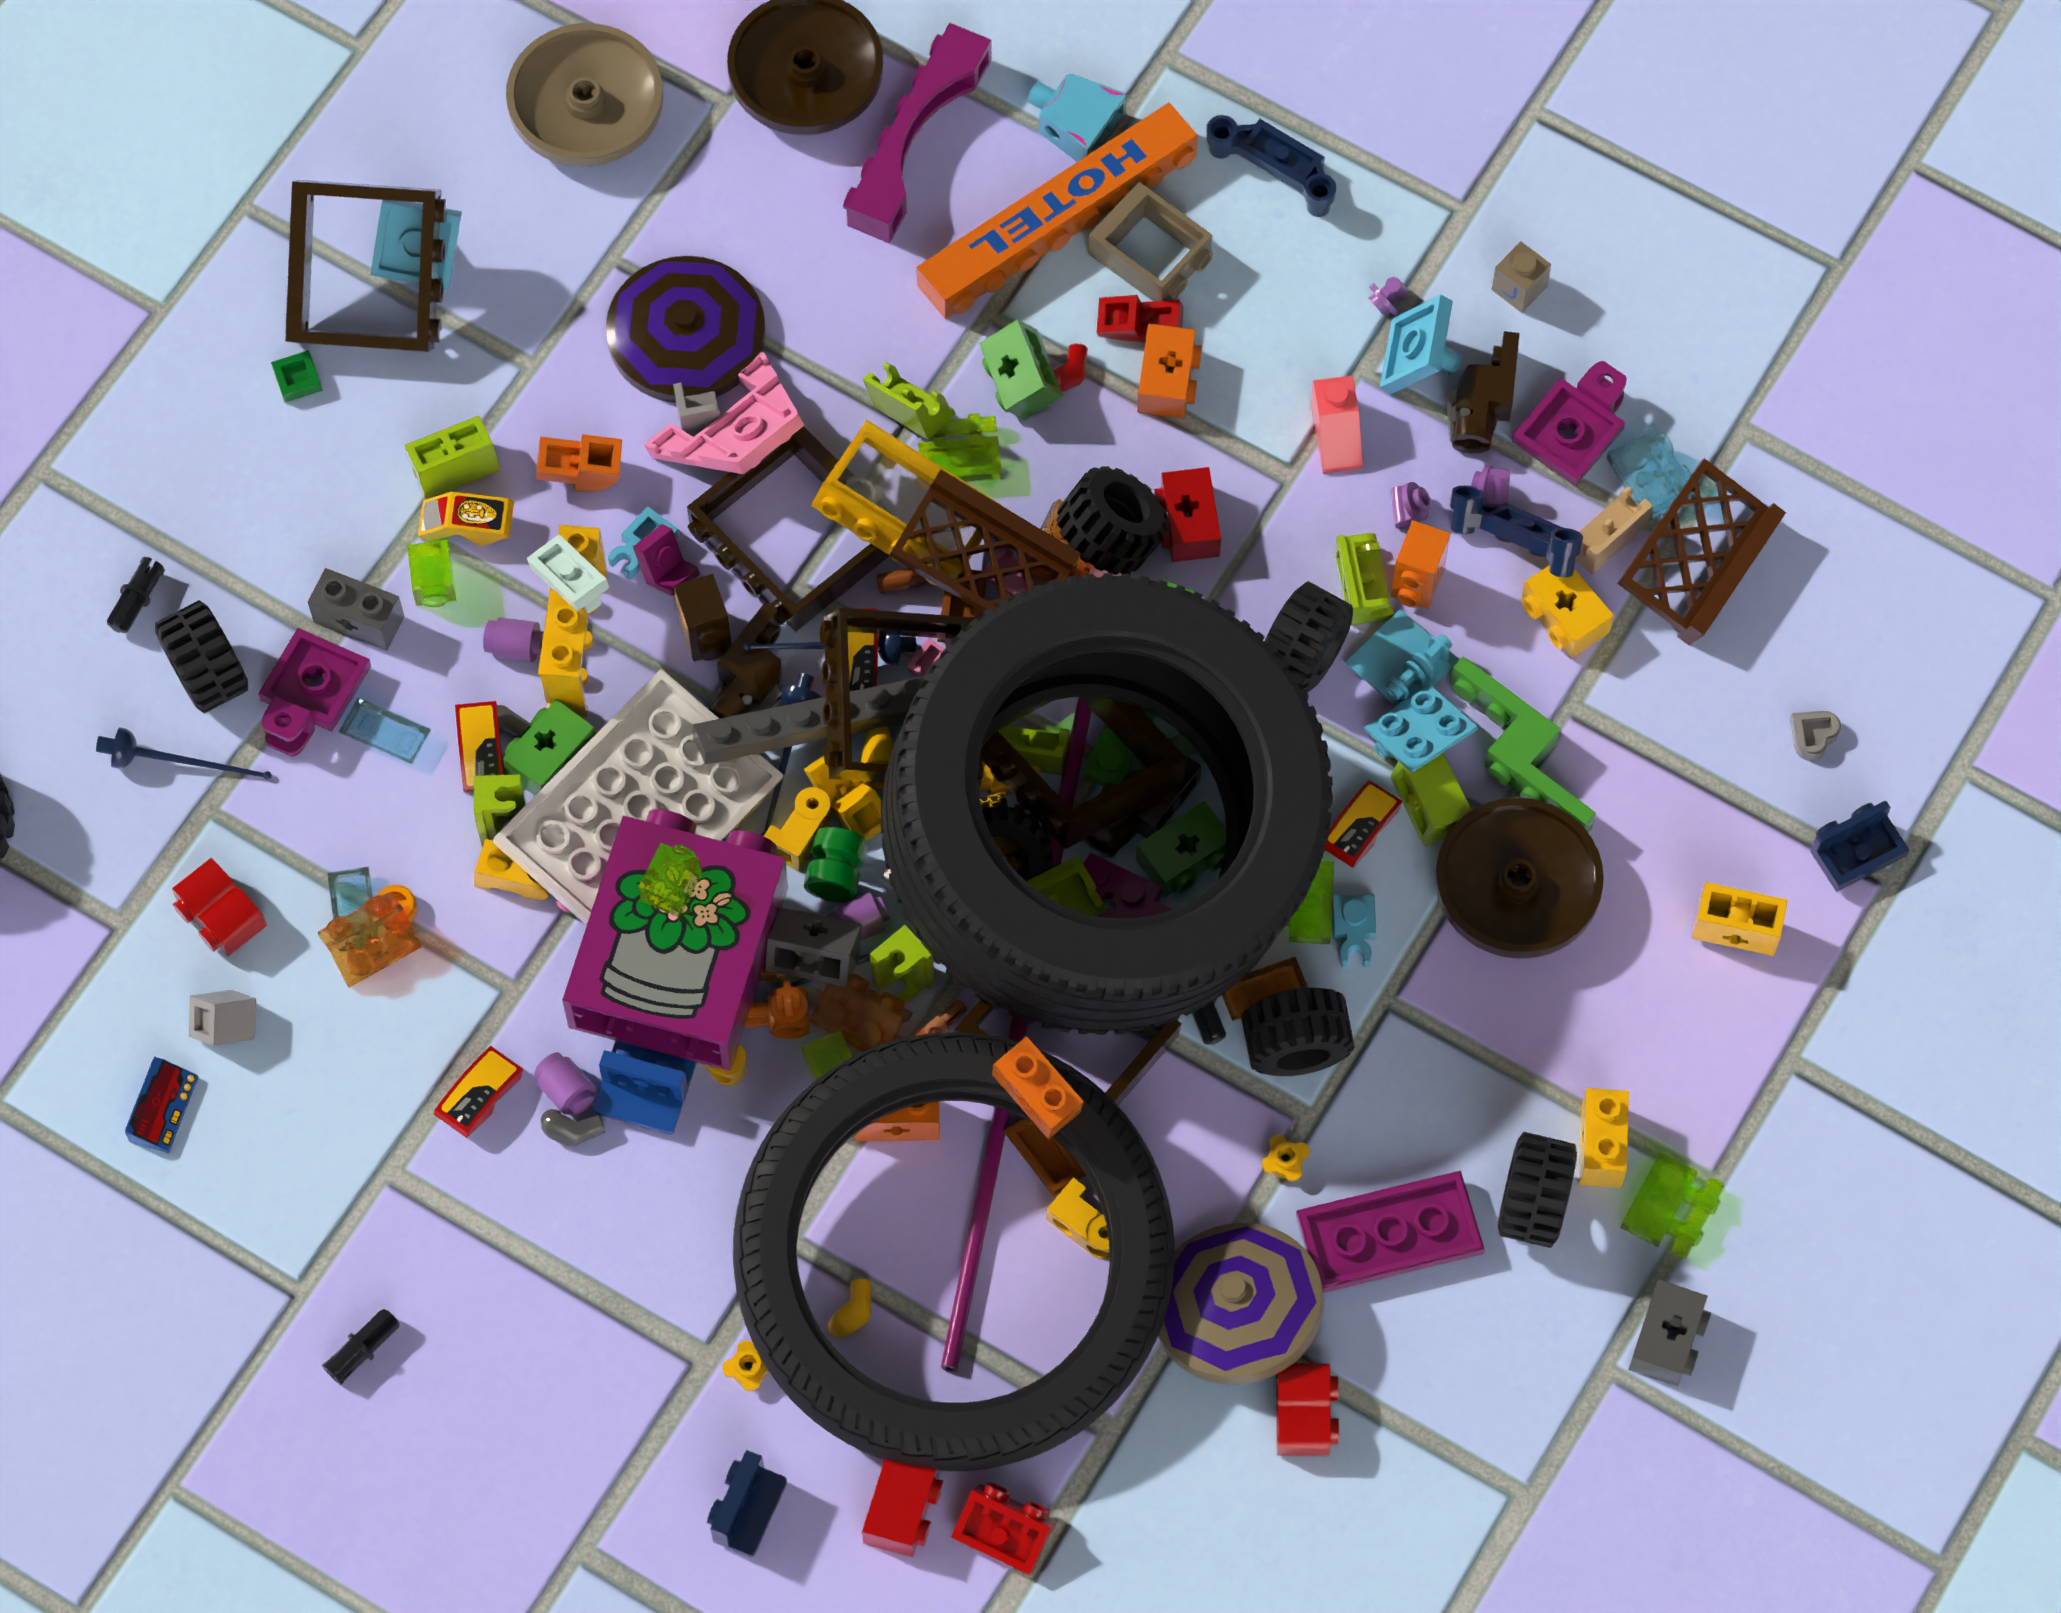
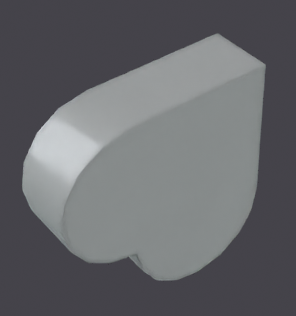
(1814, 732)

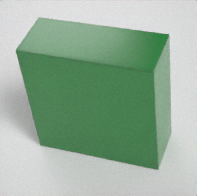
(296, 376)

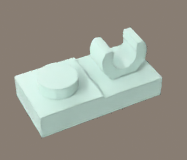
(569, 574)

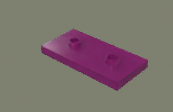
(1391, 1231)

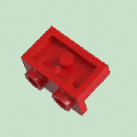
(1004, 1527)

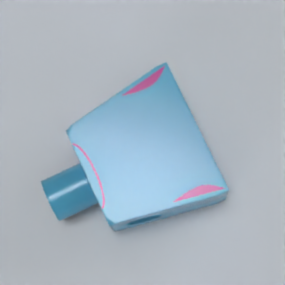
(1078, 114)

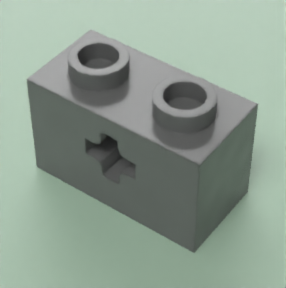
(356, 609)
(813, 947)
(1654, 1352)

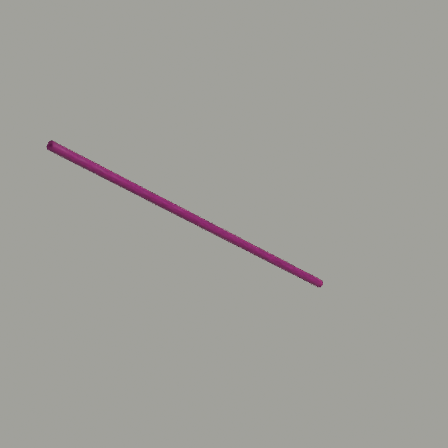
(1000, 1116)

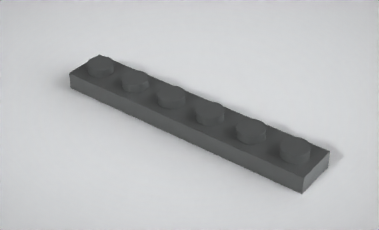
(801, 722)

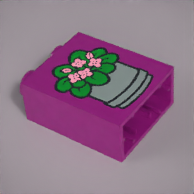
(669, 978)

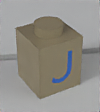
(1521, 276)

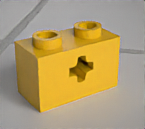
(1567, 630)
(1739, 919)
(1604, 1137)

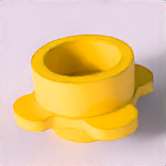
(1282, 1169)
(748, 1378)

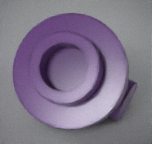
(1386, 297)
(1493, 483)
(1409, 504)

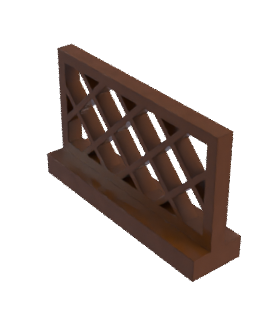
(993, 522)
(1723, 577)

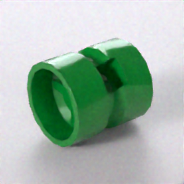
(833, 870)

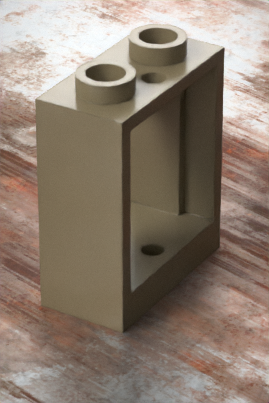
(1124, 217)

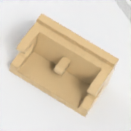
(1612, 530)

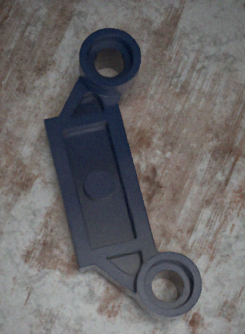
(1277, 155)
(1517, 527)

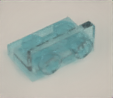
(1650, 469)

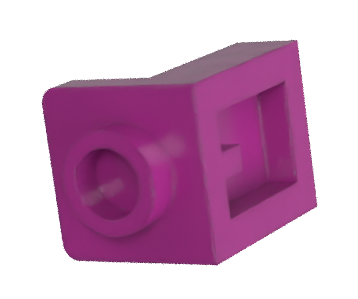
(662, 560)

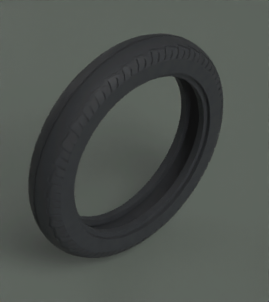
(899, 1425)

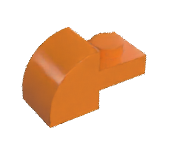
(587, 463)

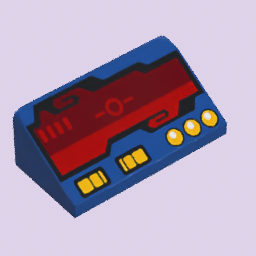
(160, 1105)

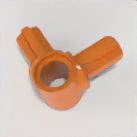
(784, 1013)

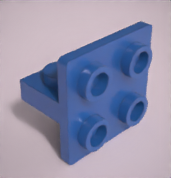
(643, 1087)

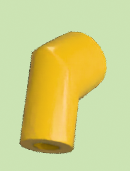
(854, 1313)

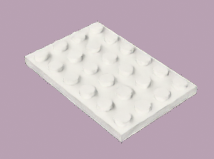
(628, 768)

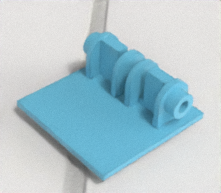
(1402, 659)
(1419, 729)

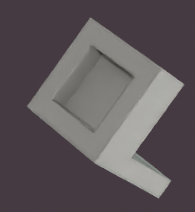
(695, 411)
(222, 1017)

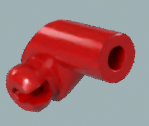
(1073, 372)

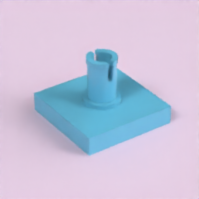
(399, 242)
(1418, 345)

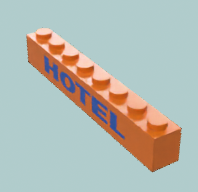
(1056, 211)

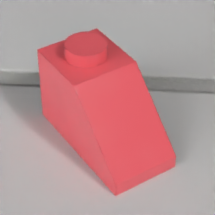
(1337, 424)

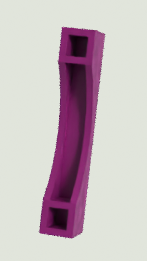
(953, 70)

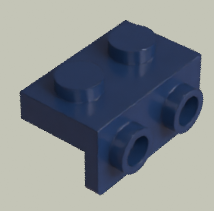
(1858, 845)
(747, 1506)

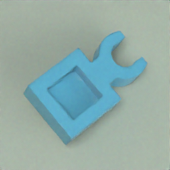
(634, 533)
(1354, 921)

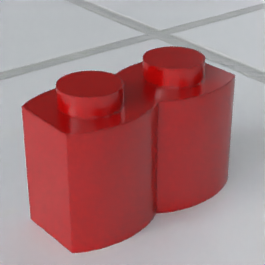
(218, 908)
(1304, 1411)

